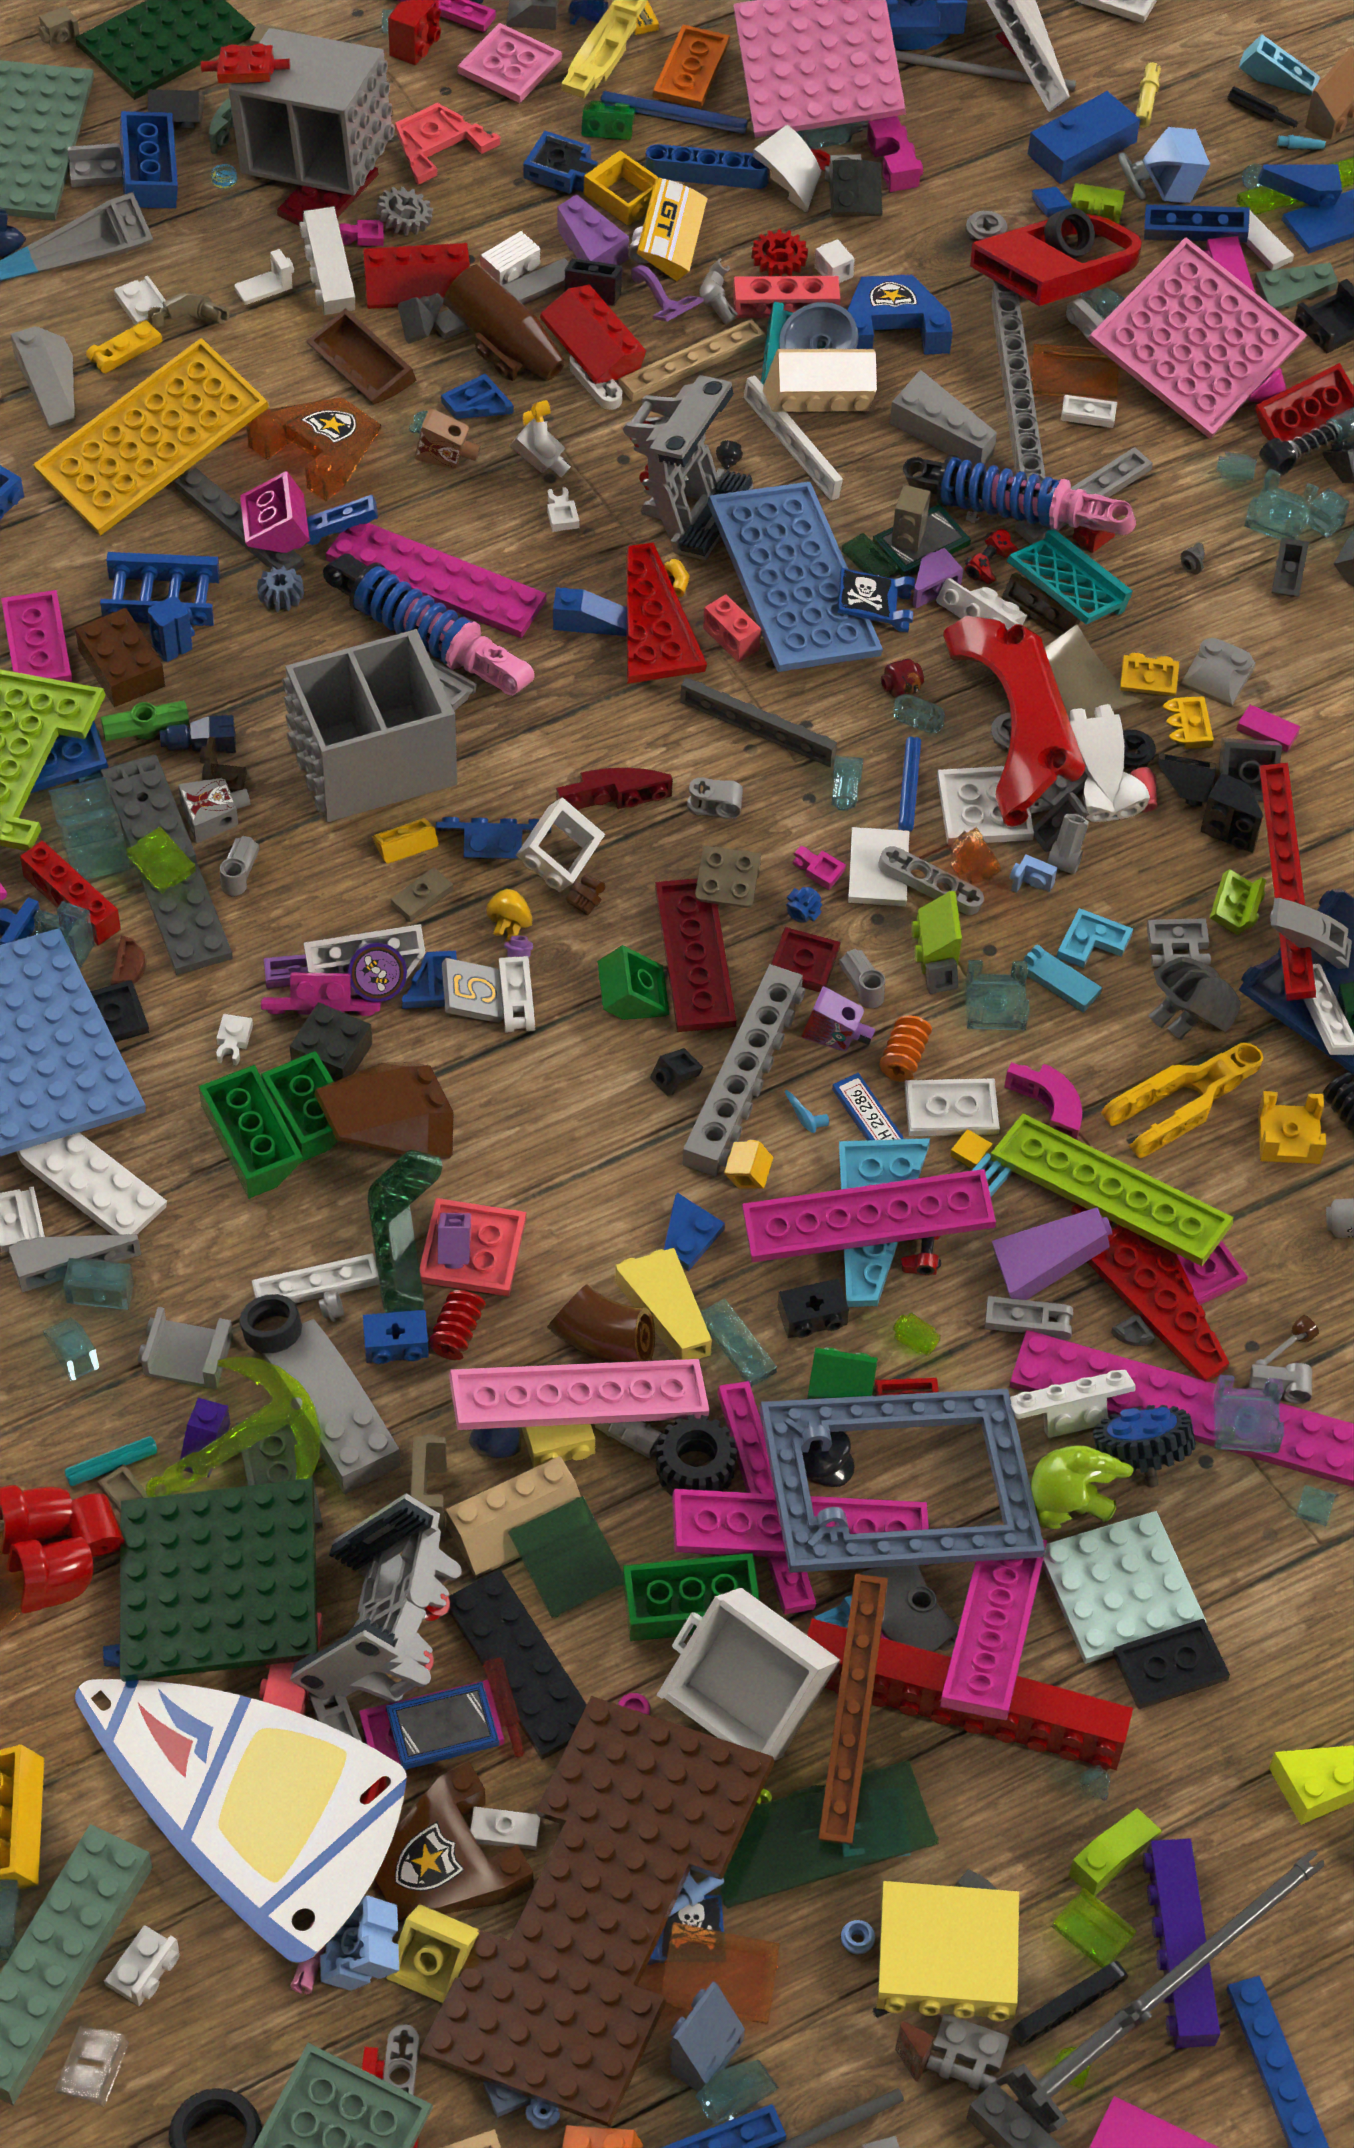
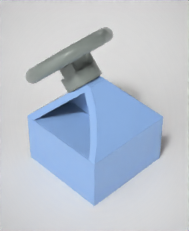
(1173, 163)

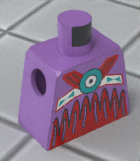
(836, 1022)

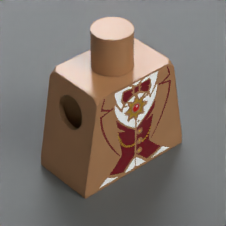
(444, 441)

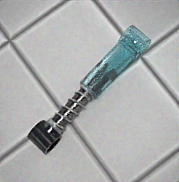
(1283, 455)

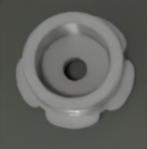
(331, 1306)

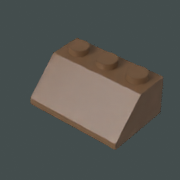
(1333, 99)

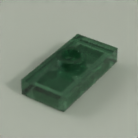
(869, 557)

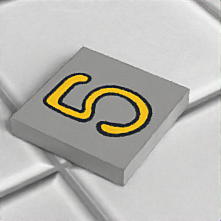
(472, 990)

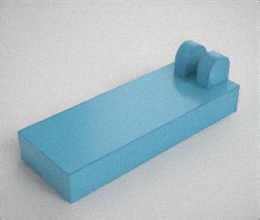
(1061, 979)

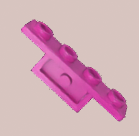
(325, 988)

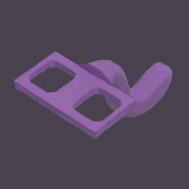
(671, 307)

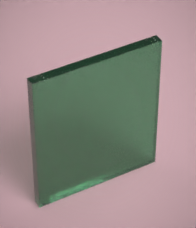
(567, 1556)

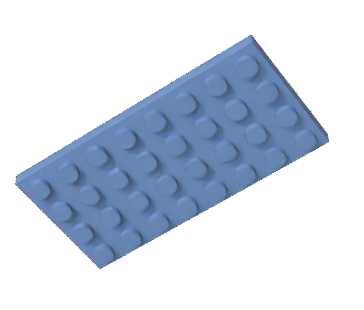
(791, 575)

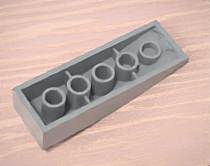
(353, 1434)

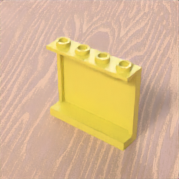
(948, 1950)

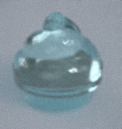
(1251, 175)
(1095, 1782)

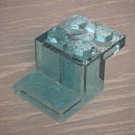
(90, 828)

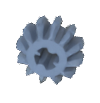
(280, 588)

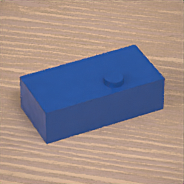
(1083, 137)
(149, 158)

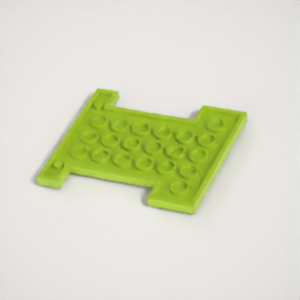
(30, 720)

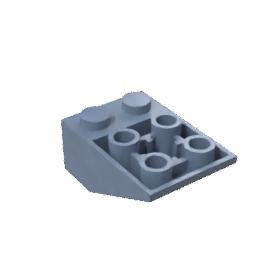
(705, 2038)

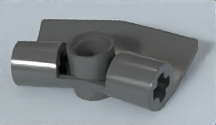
(906, 1623)

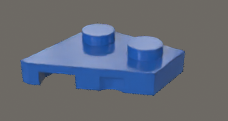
(477, 399)
(427, 982)
(691, 1231)

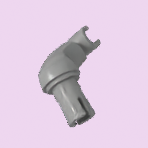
(714, 294)

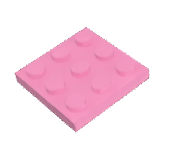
(509, 62)

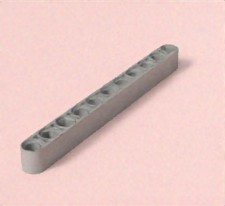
(1017, 382)

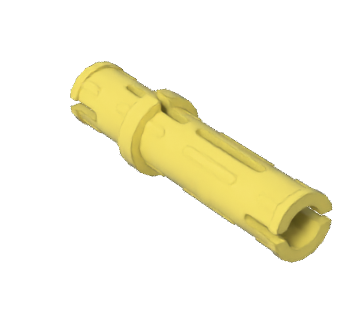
(1148, 89)

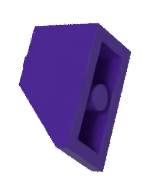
(205, 1425)

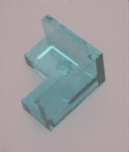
(74, 925)

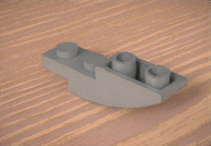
(1312, 929)

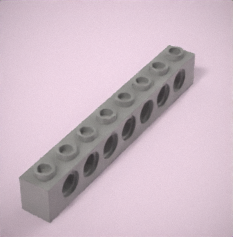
(709, 1155)

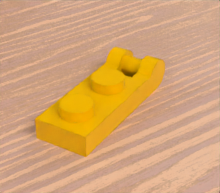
(124, 346)

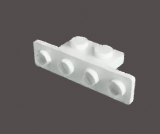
(979, 603)
(1073, 1404)

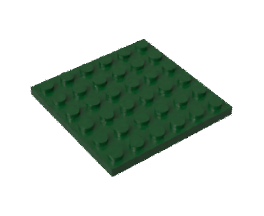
(218, 1580)

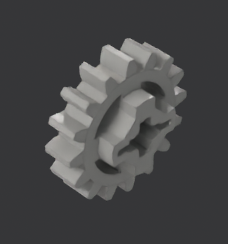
(404, 210)

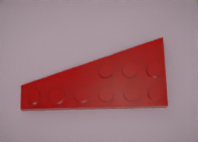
(657, 628)
(1159, 1291)

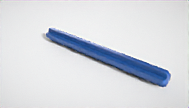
(677, 112)

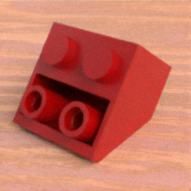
(413, 29)

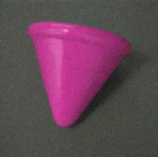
(1272, 386)

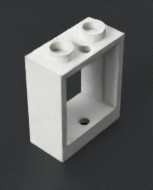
(576, 827)

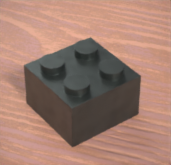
(336, 1038)

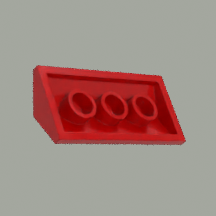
(1306, 405)

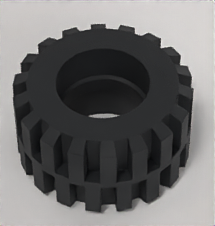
(696, 1436)

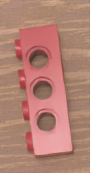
(755, 295)

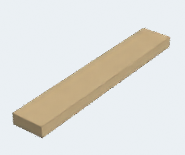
(691, 360)

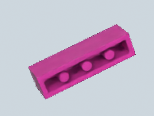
(1230, 256)

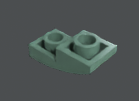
(220, 125)

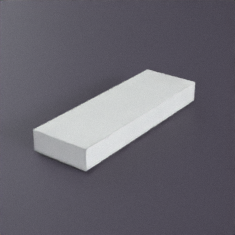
(1267, 245)

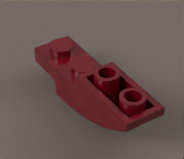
(622, 785)

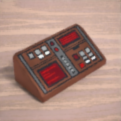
(913, 2048)

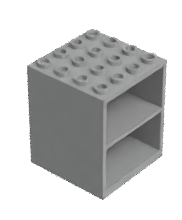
(317, 120)
(371, 725)

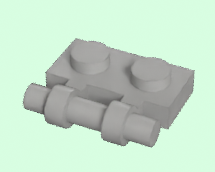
(1178, 935)
(969, 2043)

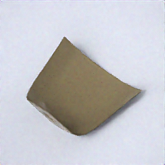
(1082, 676)

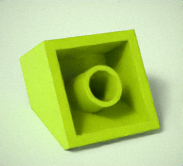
(937, 931)

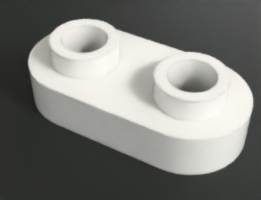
(1083, 316)

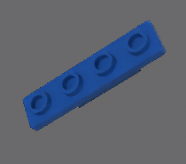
(489, 839)

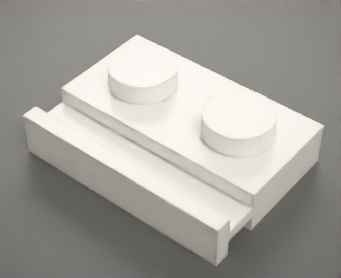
(138, 298)
(19, 1217)

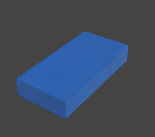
(1050, 200)

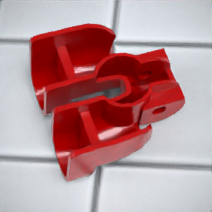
(58, 1569)

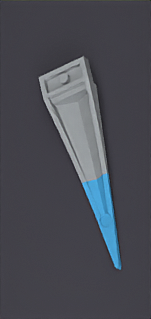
(98, 234)

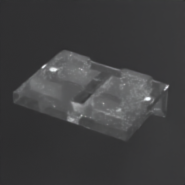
(91, 2081)

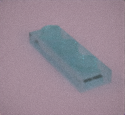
(738, 1343)

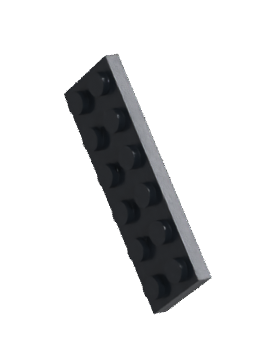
(501, 1627)

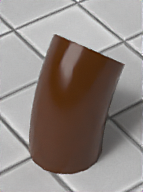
(605, 1328)

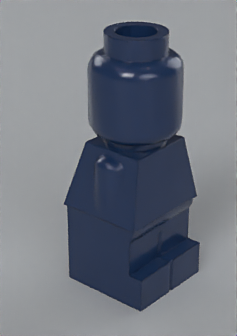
(181, 737)

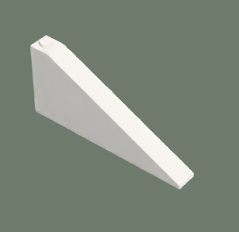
(1032, 45)

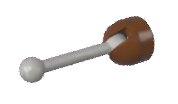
(1302, 1330)

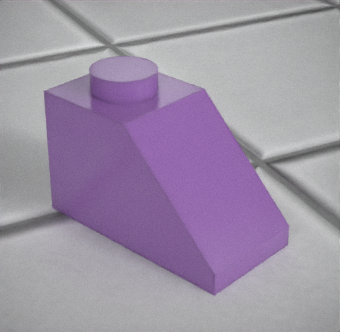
(932, 574)
(454, 1239)

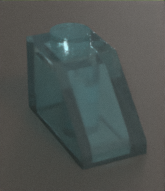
(72, 1348)
(735, 2091)

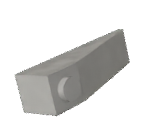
(46, 1258)

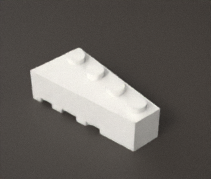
(327, 260)

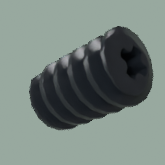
(1341, 1097)

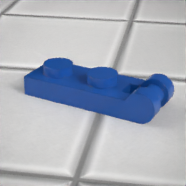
(341, 518)

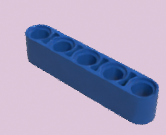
(706, 166)

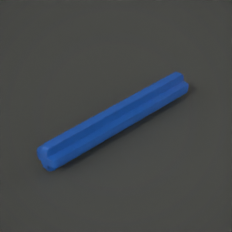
(909, 784)

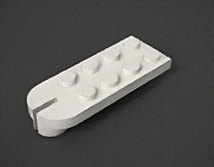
(94, 1183)

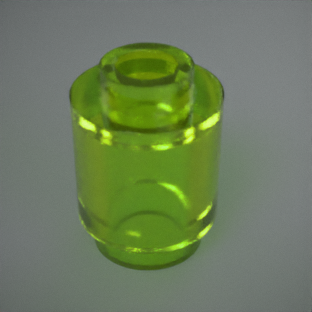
(916, 1334)

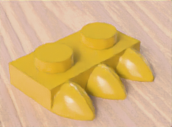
(1191, 721)

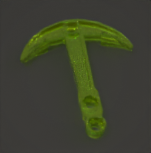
(255, 1428)

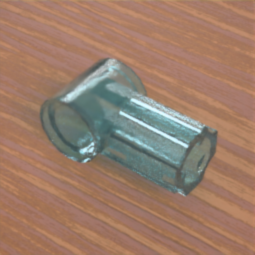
(846, 776)

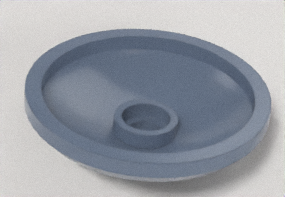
(819, 326)

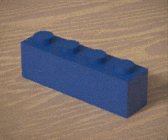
(1195, 222)

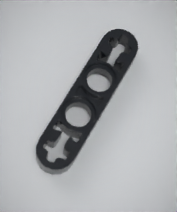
(1069, 2003)

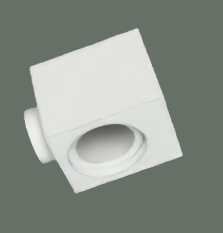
(834, 260)

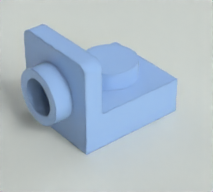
(1035, 872)

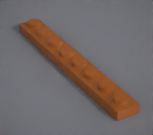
(853, 1709)

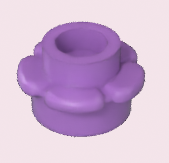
(518, 946)

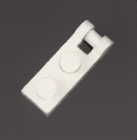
(516, 993)

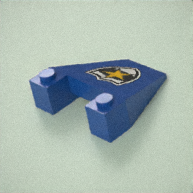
(900, 304)

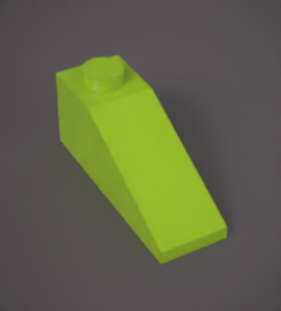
(1113, 1851)

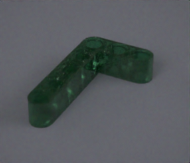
(393, 1228)

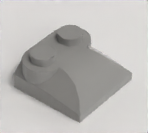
(1219, 671)

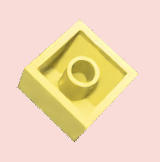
(432, 1952)

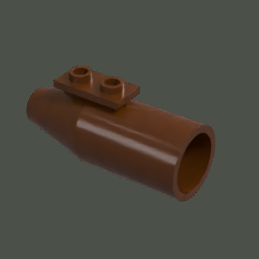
(503, 326)

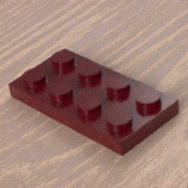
(311, 198)

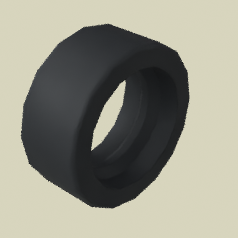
(1084, 230)
(277, 1339)

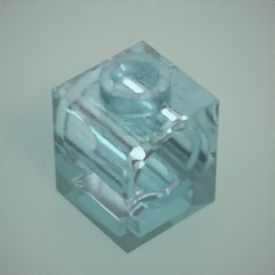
(1328, 512)

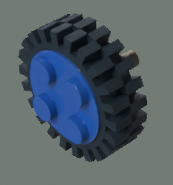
(1147, 1438)

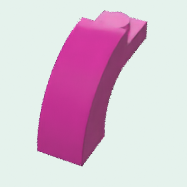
(1052, 1091)

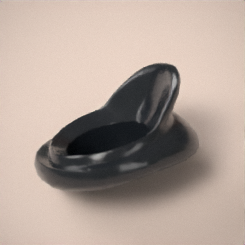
(830, 1467)

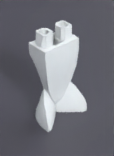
(1107, 790)

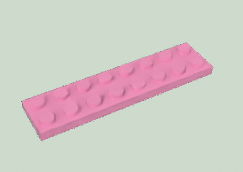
(578, 1394)

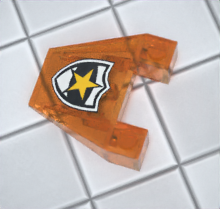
(327, 430)

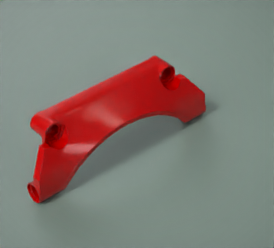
(1040, 728)

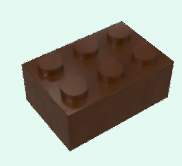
(120, 657)

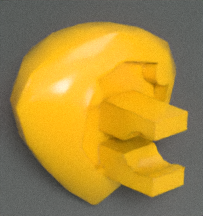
(509, 912)

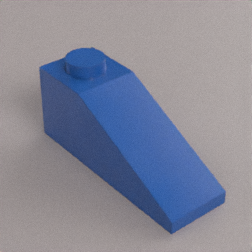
(1307, 183)
(587, 613)

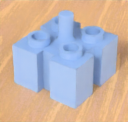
(362, 1946)

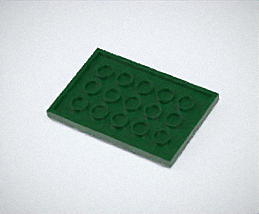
(162, 40)

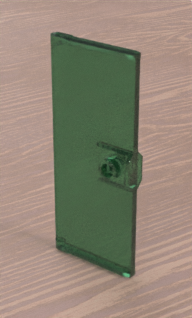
(783, 1843)

